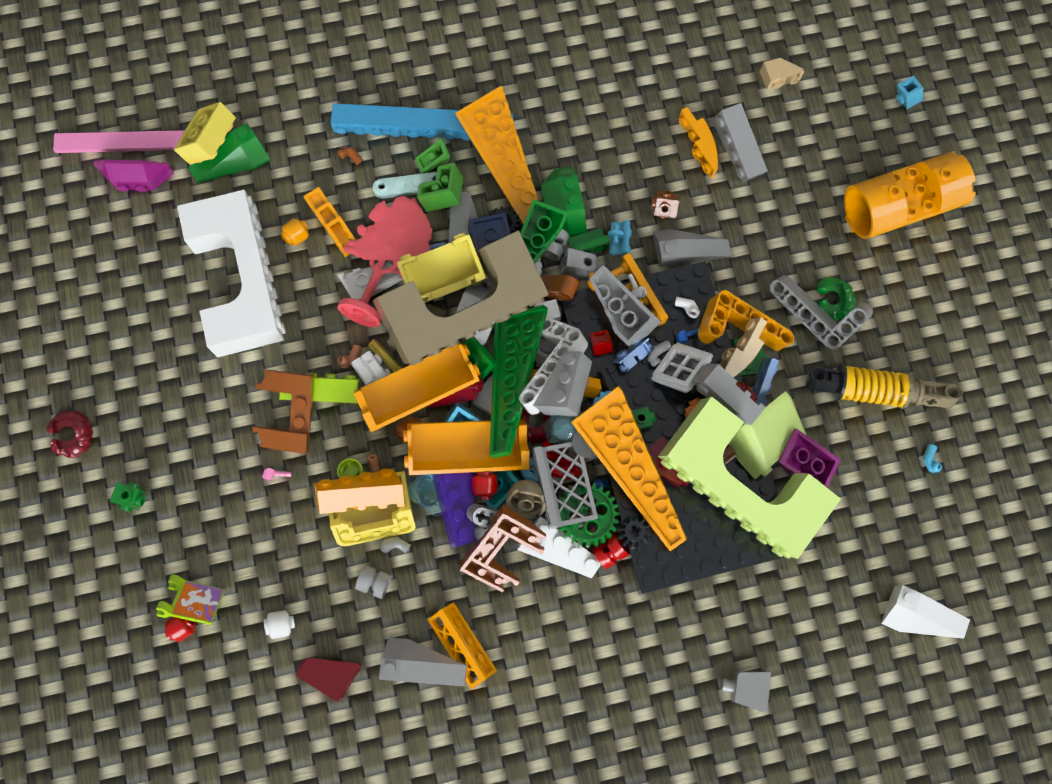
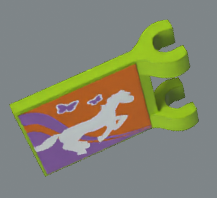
(192, 601)

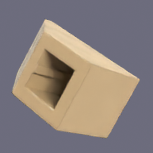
(779, 73)

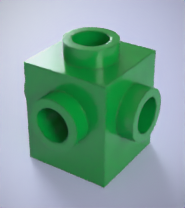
(128, 496)

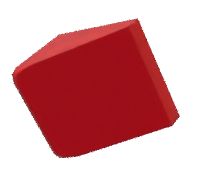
(601, 342)

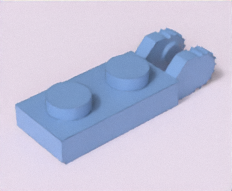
(763, 381)

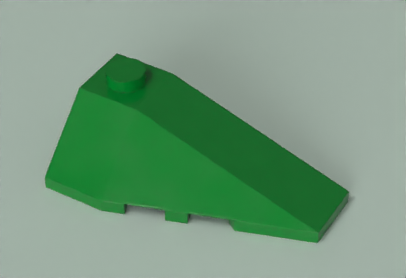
(541, 227)

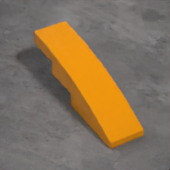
(329, 219)

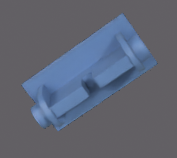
(626, 357)

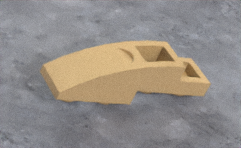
(748, 346)

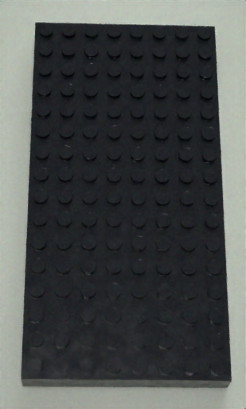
(713, 539)

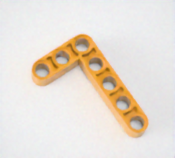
(730, 308)

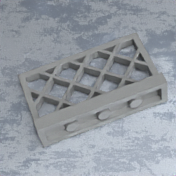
(545, 480)

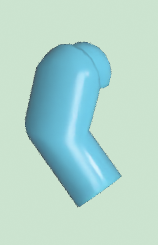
(929, 459)

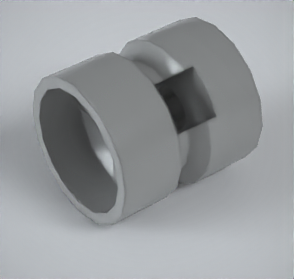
(556, 249)
(372, 581)

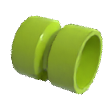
(350, 467)

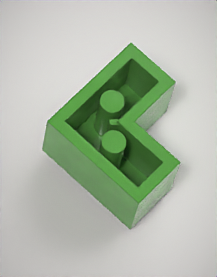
(443, 191)

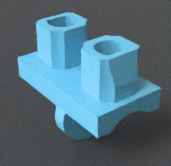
(619, 238)

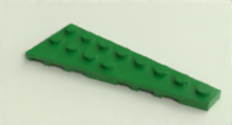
(515, 353)

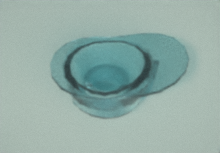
(560, 429)
(423, 493)

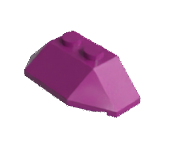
(134, 174)

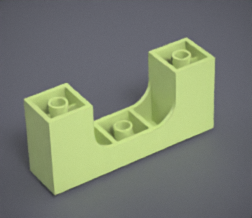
(783, 523)

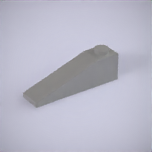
(460, 217)
(627, 314)

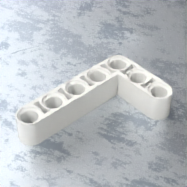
(566, 339)

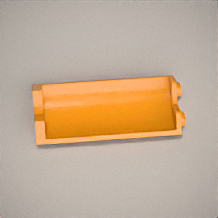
(416, 386)
(460, 448)

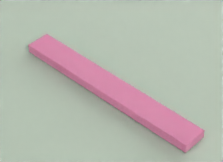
(116, 141)

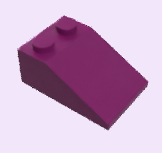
(808, 457)

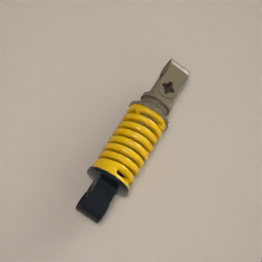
(881, 387)

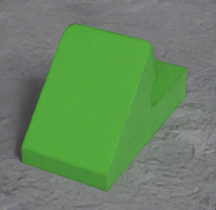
(432, 157)

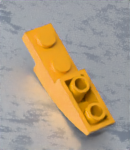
(704, 144)

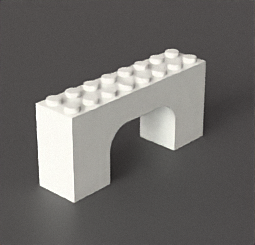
(254, 315)

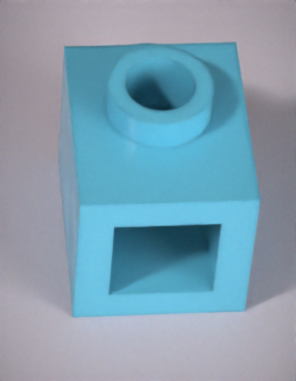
(909, 92)

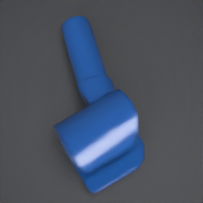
(682, 336)

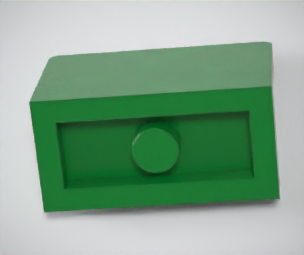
(590, 241)

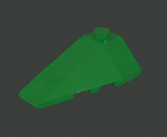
(237, 153)

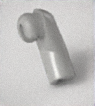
(394, 542)

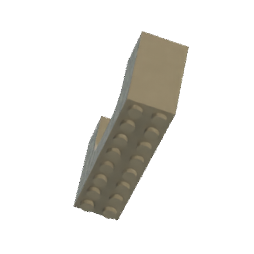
(512, 287)

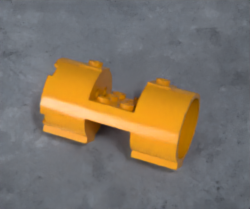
(909, 195)

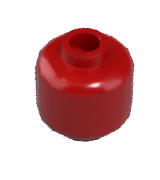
(485, 485)
(179, 629)

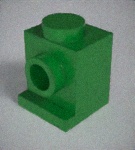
(649, 418)

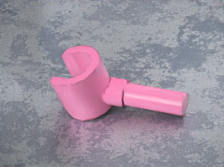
(269, 473)

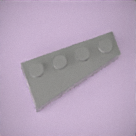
(739, 142)

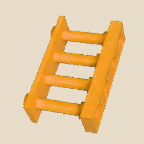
(628, 267)

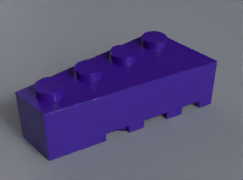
(454, 498)

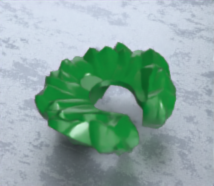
(845, 293)

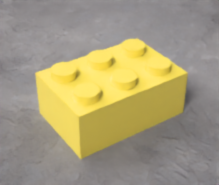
(205, 133)

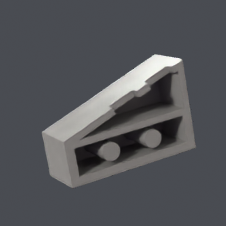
(565, 386)

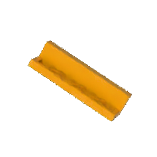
(465, 643)

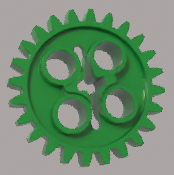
(602, 524)

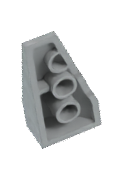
(683, 247)
(412, 662)

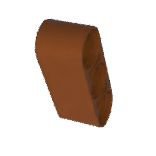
(560, 287)

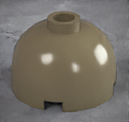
(526, 498)

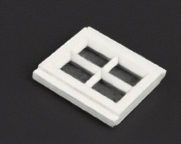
(681, 367)

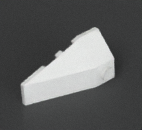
(919, 614)

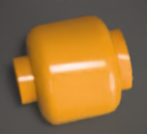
(294, 232)

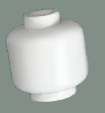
(278, 624)

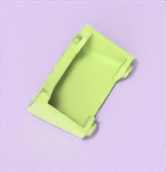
(763, 442)

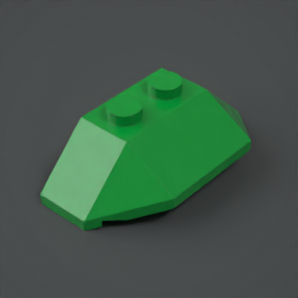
(563, 191)

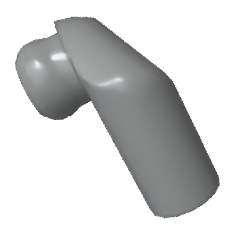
(656, 351)

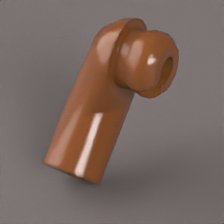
(350, 152)

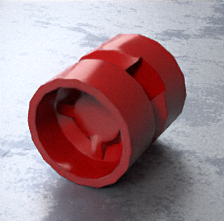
(610, 551)

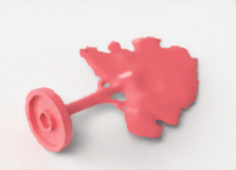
(396, 232)

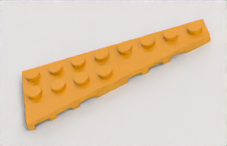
(497, 142)
(621, 448)

